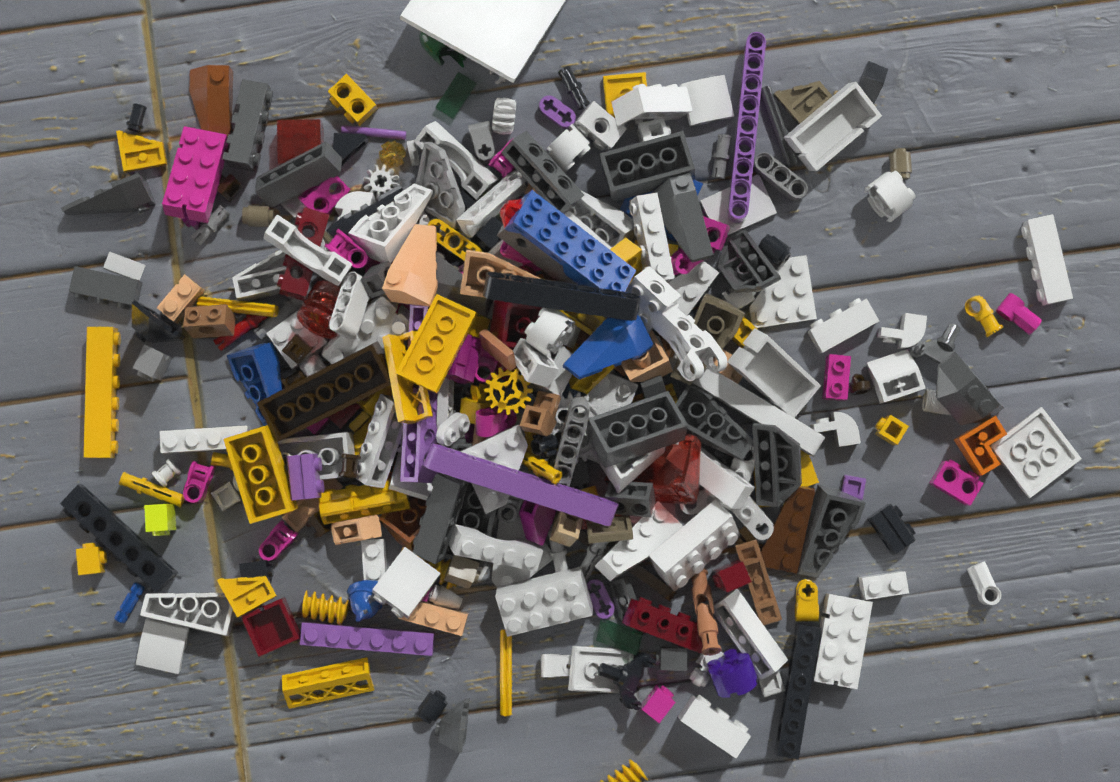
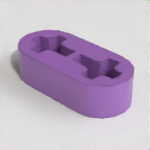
(554, 116)
(604, 596)

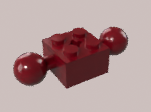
(511, 321)

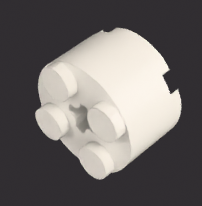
(567, 147)
(890, 195)
(549, 331)

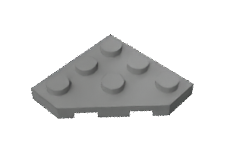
(438, 176)

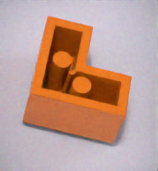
(975, 445)

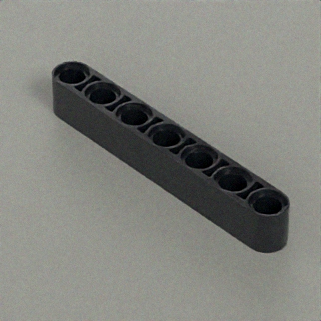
(561, 296)

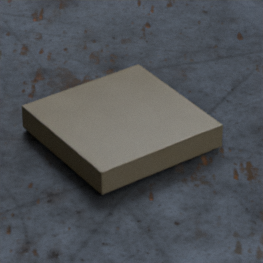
(619, 530)

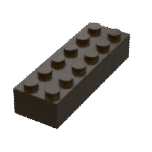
(326, 392)

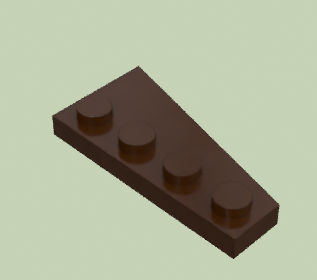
(785, 545)

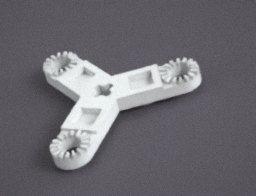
(750, 513)

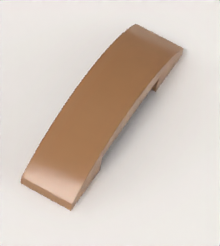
(760, 586)

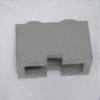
(152, 363)

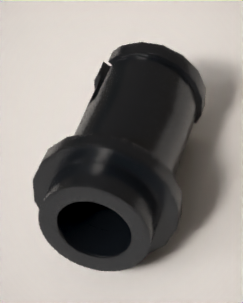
(136, 118)

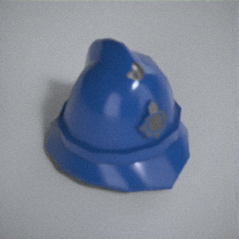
(362, 599)

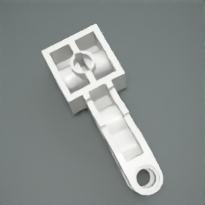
(660, 312)

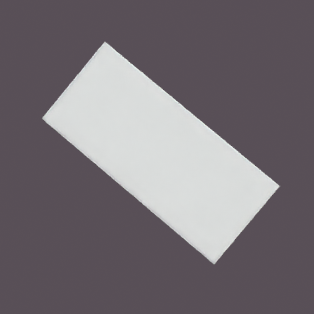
(124, 266)

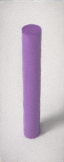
(374, 132)

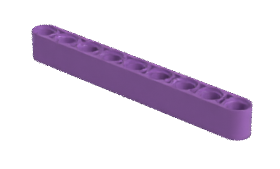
(746, 117)
(520, 484)

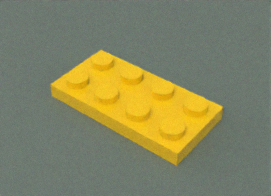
(436, 343)

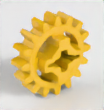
(514, 376)

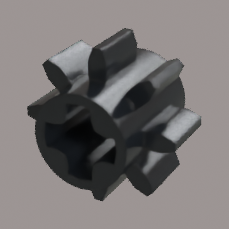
(544, 445)

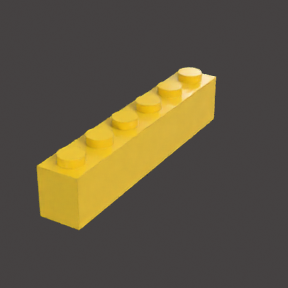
(100, 392)

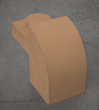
(540, 416)

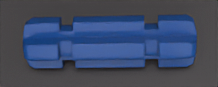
(129, 602)

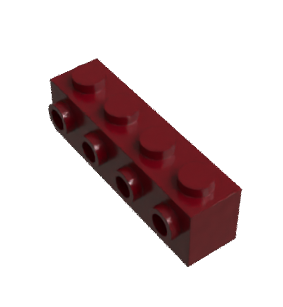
(663, 624)

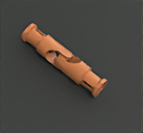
(705, 622)

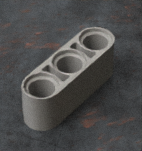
(784, 187)

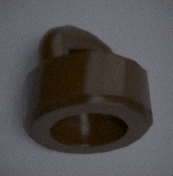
(861, 387)

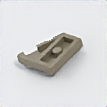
(803, 100)

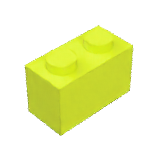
(160, 519)

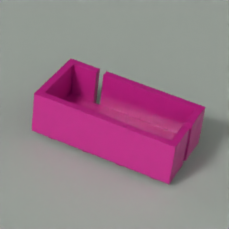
(195, 174)

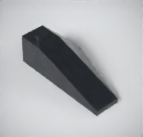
(348, 221)

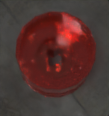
(318, 309)

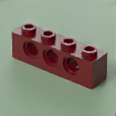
(298, 287)

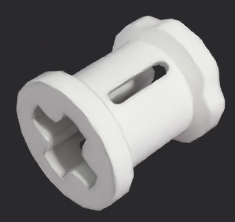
(166, 472)

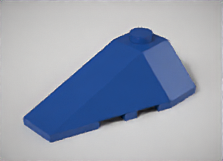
(609, 345)
(258, 371)

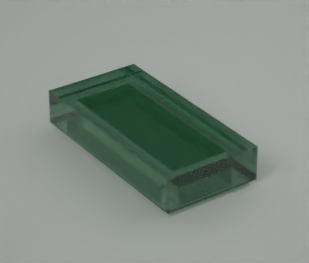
(455, 95)
(619, 636)

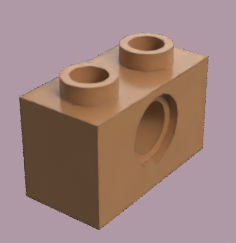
(209, 321)

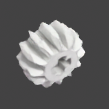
(503, 116)
(374, 180)

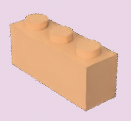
(438, 618)

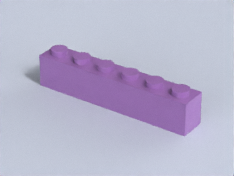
(367, 638)

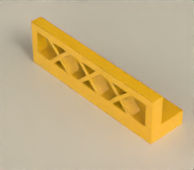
(402, 389)
(326, 679)

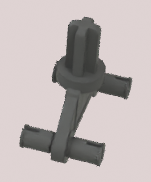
(938, 349)

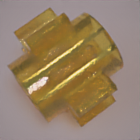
(392, 154)

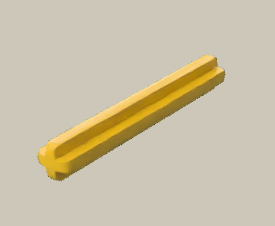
(241, 306)
(505, 674)

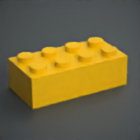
(260, 474)

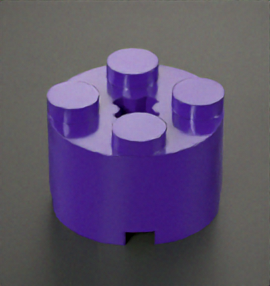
(732, 673)

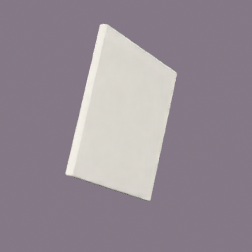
(486, 31)

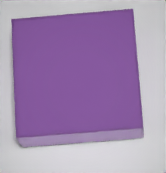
(853, 486)

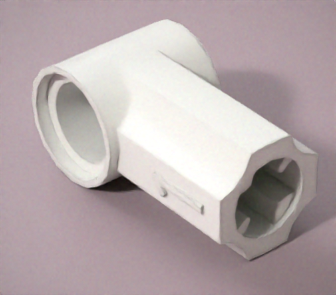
(983, 581)

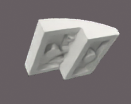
(708, 100)
(162, 646)

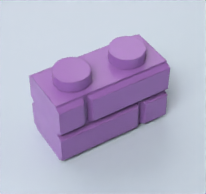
(305, 476)

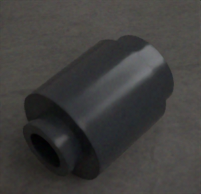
(775, 249)
(432, 706)

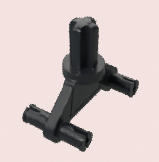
(627, 677)

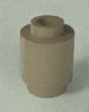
(901, 162)
(257, 215)

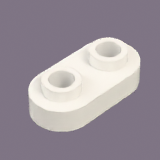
(452, 429)

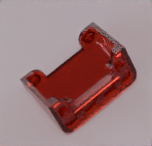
(675, 473)

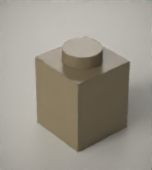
(462, 572)

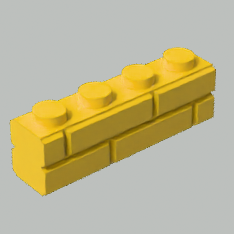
(360, 502)

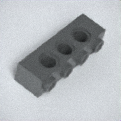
(542, 172)

